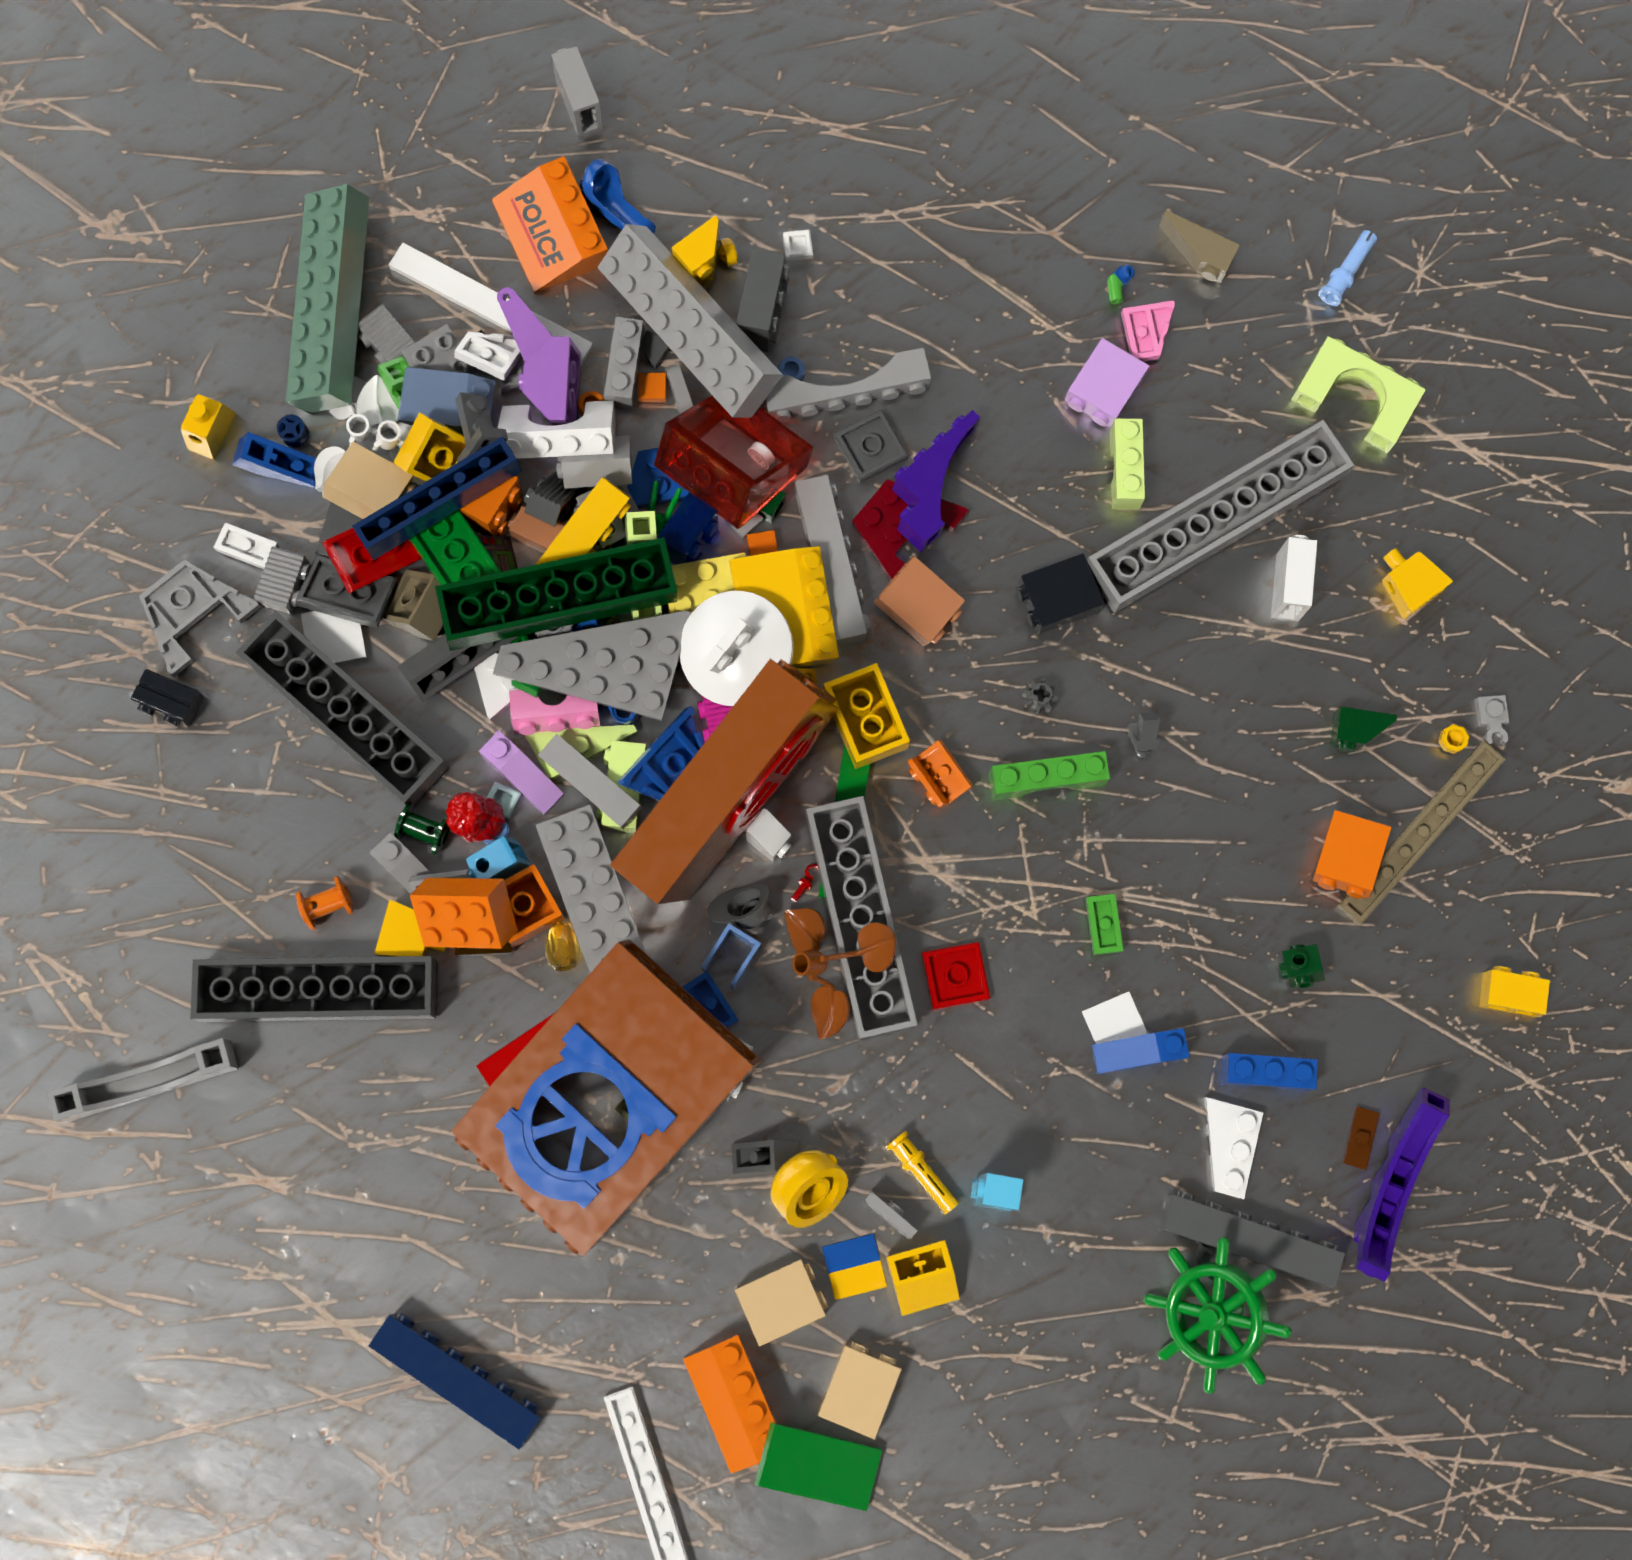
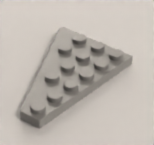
(609, 665)

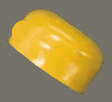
(808, 1187)

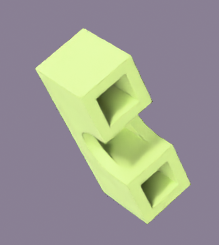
(1128, 455)

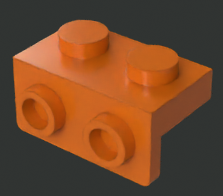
(939, 774)

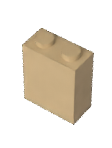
(365, 482)
(781, 1302)
(859, 1390)

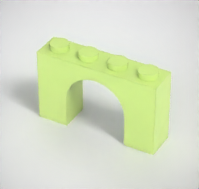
(1395, 393)

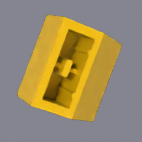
(923, 1277)

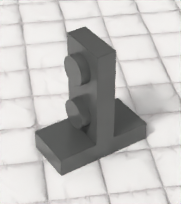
(476, 423)

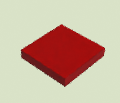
(955, 976)

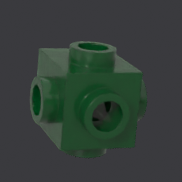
(1302, 966)

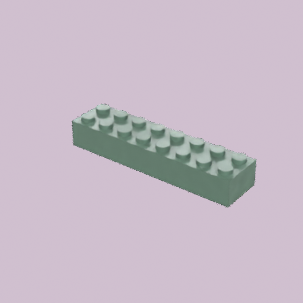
(327, 299)

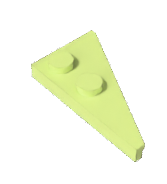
(586, 741)

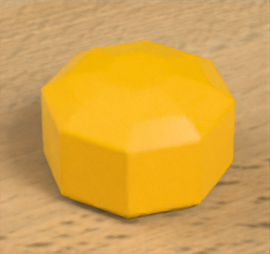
(1453, 739)

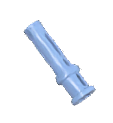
(1342, 277)

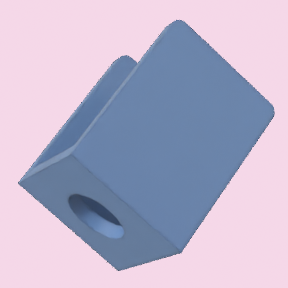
(730, 929)

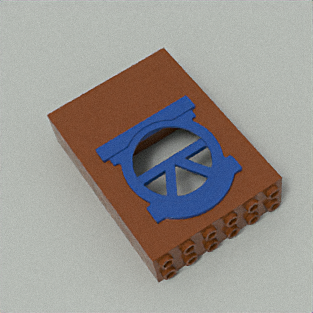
(660, 1053)

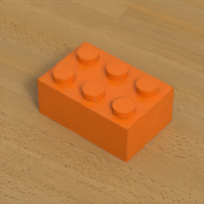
(463, 913)

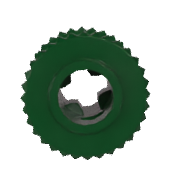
(420, 828)

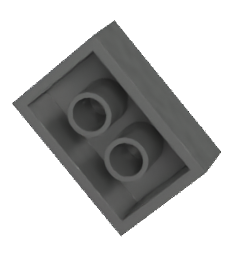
(763, 297)

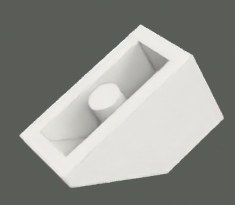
(768, 836)

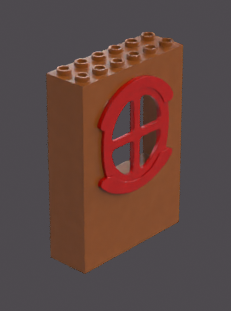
(726, 784)

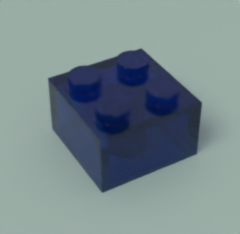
(690, 530)

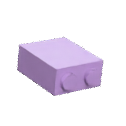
(1106, 383)

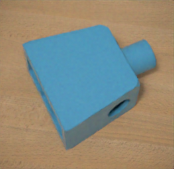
(502, 856)

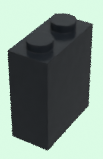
(1059, 594)

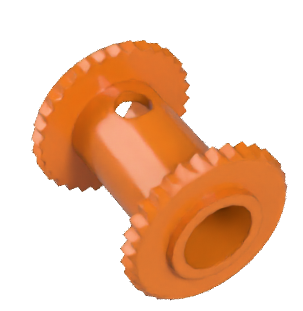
(326, 901)

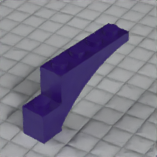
(923, 481)

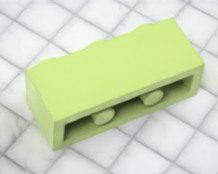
(619, 760)

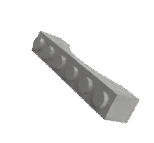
(902, 374)
(146, 1081)

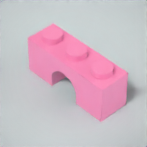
(533, 716)

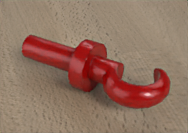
(805, 883)

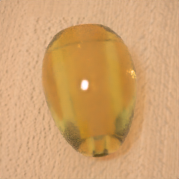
(562, 947)

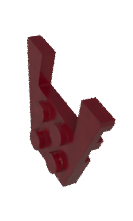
(879, 523)

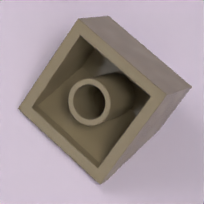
(415, 606)

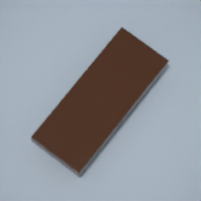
(1361, 1138)

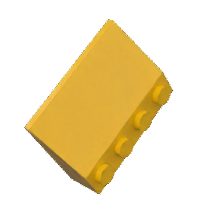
(798, 588)

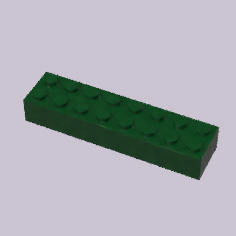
(556, 594)

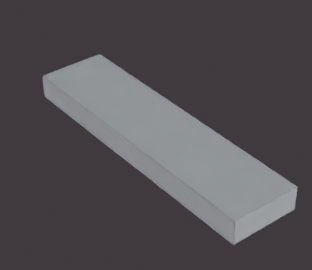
(590, 781)

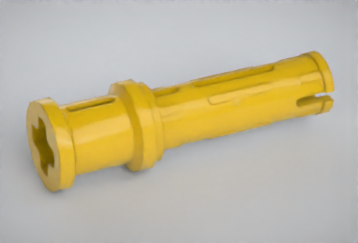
(913, 1160)

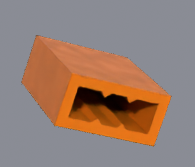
(1351, 855)

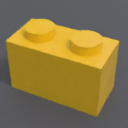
(1514, 992)

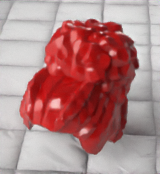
(474, 817)

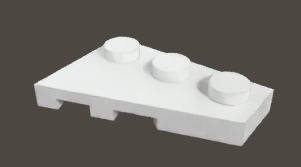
(1232, 1143)

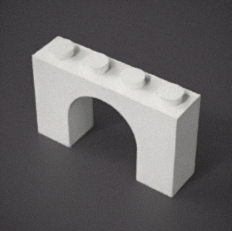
(587, 436)

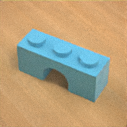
(997, 1192)

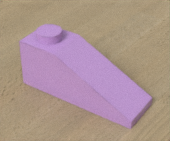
(521, 772)

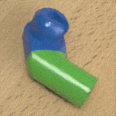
(1117, 281)

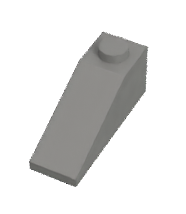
(398, 860)

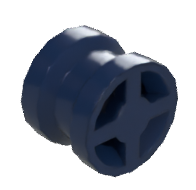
(289, 425)

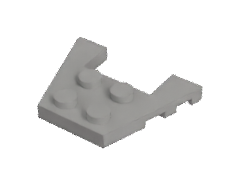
(181, 601)

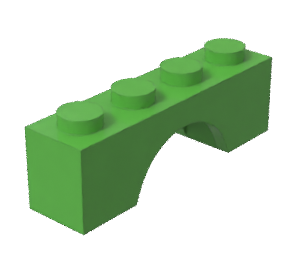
(1027, 777)

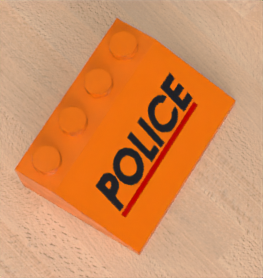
(550, 226)

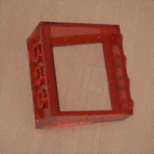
(715, 478)

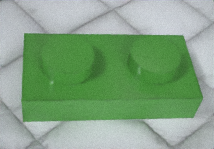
(1104, 924)

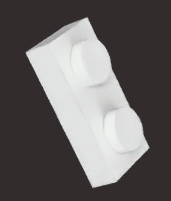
(244, 545)

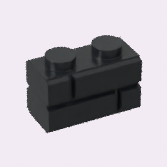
(166, 697)

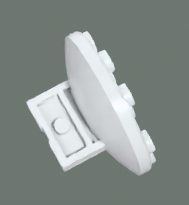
(731, 642)

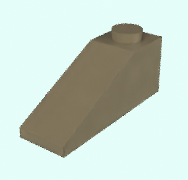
(1202, 248)

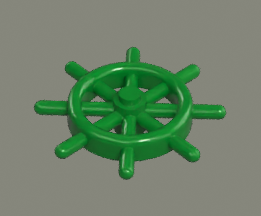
(1217, 1315)

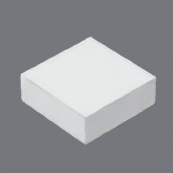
(798, 245)

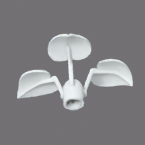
(380, 409)
(358, 428)

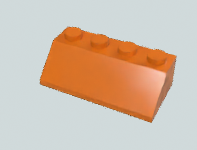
(732, 1401)

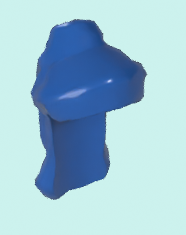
(604, 192)

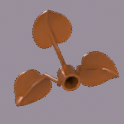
(807, 929)

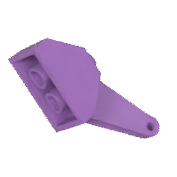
(550, 365)

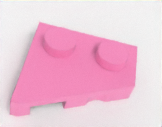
(1147, 328)

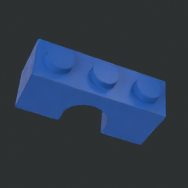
(1269, 1071)

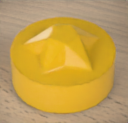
(727, 252)

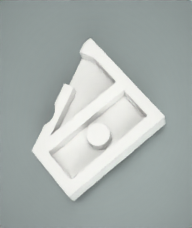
(489, 353)
(493, 688)

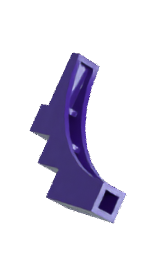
(1392, 1185)

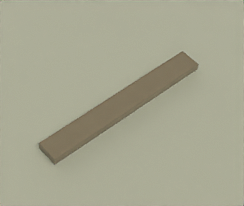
(1426, 828)

